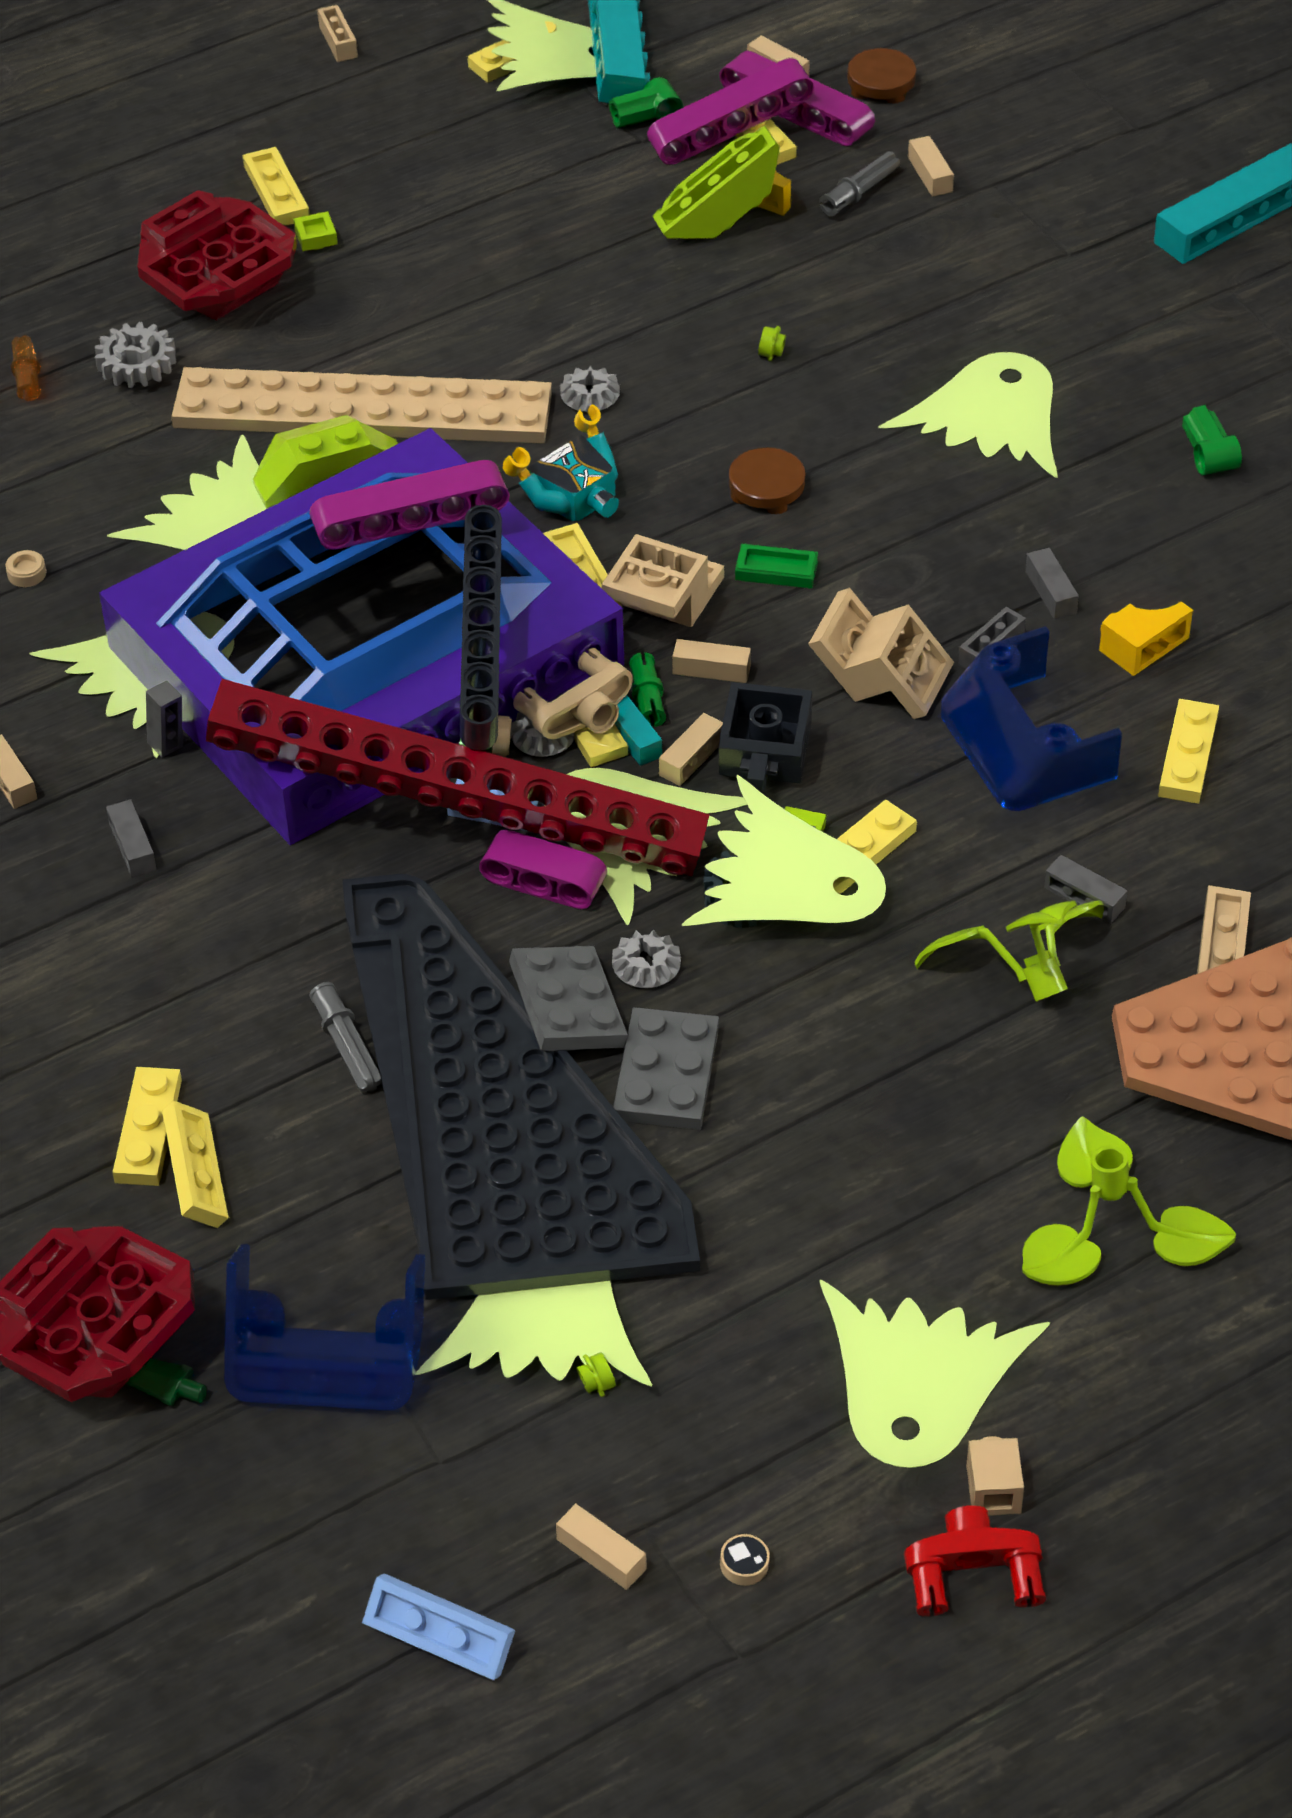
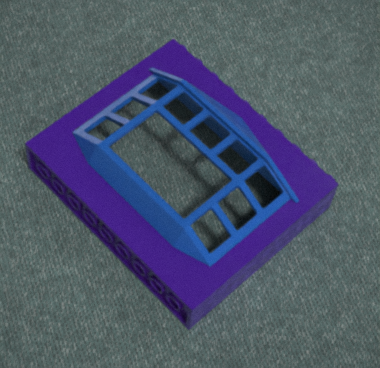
(397, 678)

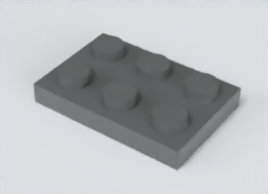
(567, 998)
(666, 1068)

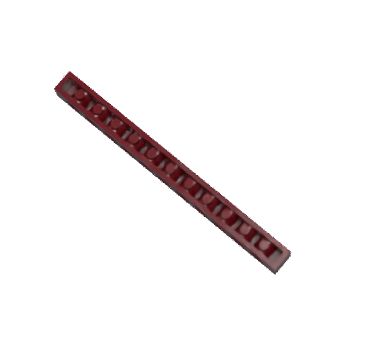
(446, 760)

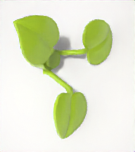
(1041, 969)
(1100, 1159)

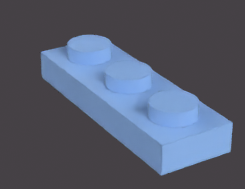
(438, 1626)

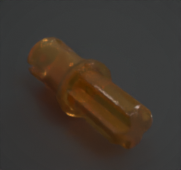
(25, 368)

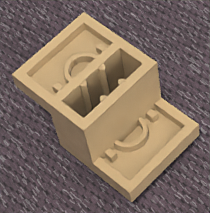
(663, 580)
(881, 653)

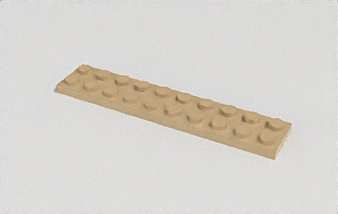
(387, 403)

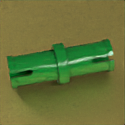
(647, 688)

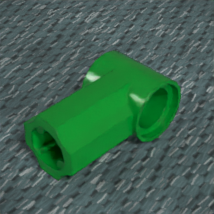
(652, 102)
(1212, 447)

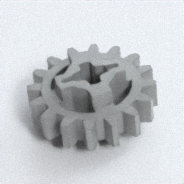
(135, 354)

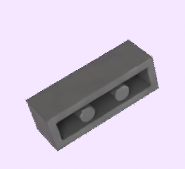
(1052, 583)
(1002, 626)
(164, 718)
(131, 838)
(1080, 884)

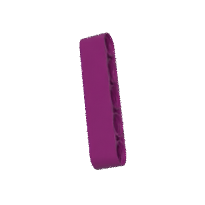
(730, 111)
(824, 113)
(407, 504)

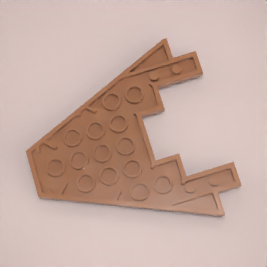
(1217, 1041)

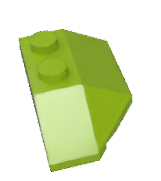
(721, 188)
(313, 454)

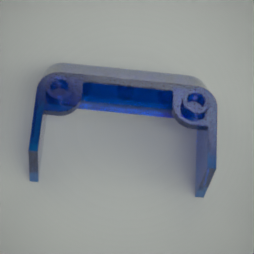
(1011, 755)
(320, 1365)

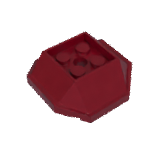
(213, 253)
(91, 1309)

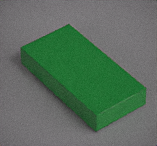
(776, 566)

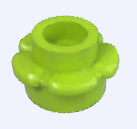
(771, 342)
(596, 1374)

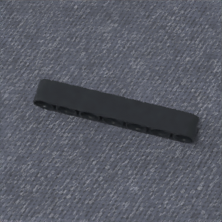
(481, 628)

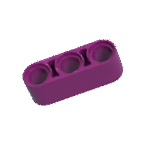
(543, 869)

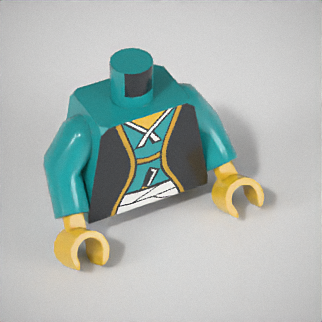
(572, 478)

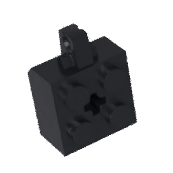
(765, 733)

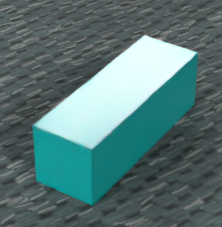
(639, 735)

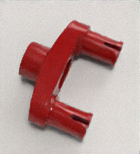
(972, 1545)

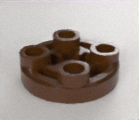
(881, 74)
(766, 479)

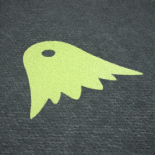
(538, 53)
(992, 410)
(211, 509)
(113, 675)
(787, 871)
(623, 874)
(542, 1323)
(918, 1374)

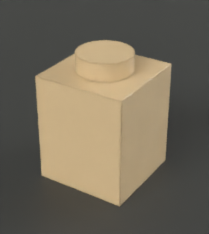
(995, 1475)

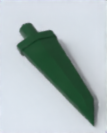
(167, 1382)

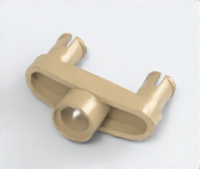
(585, 705)

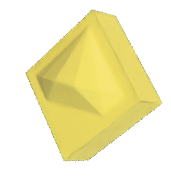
(601, 747)

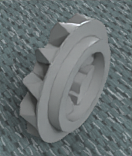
(604, 392)
(533, 742)
(638, 972)

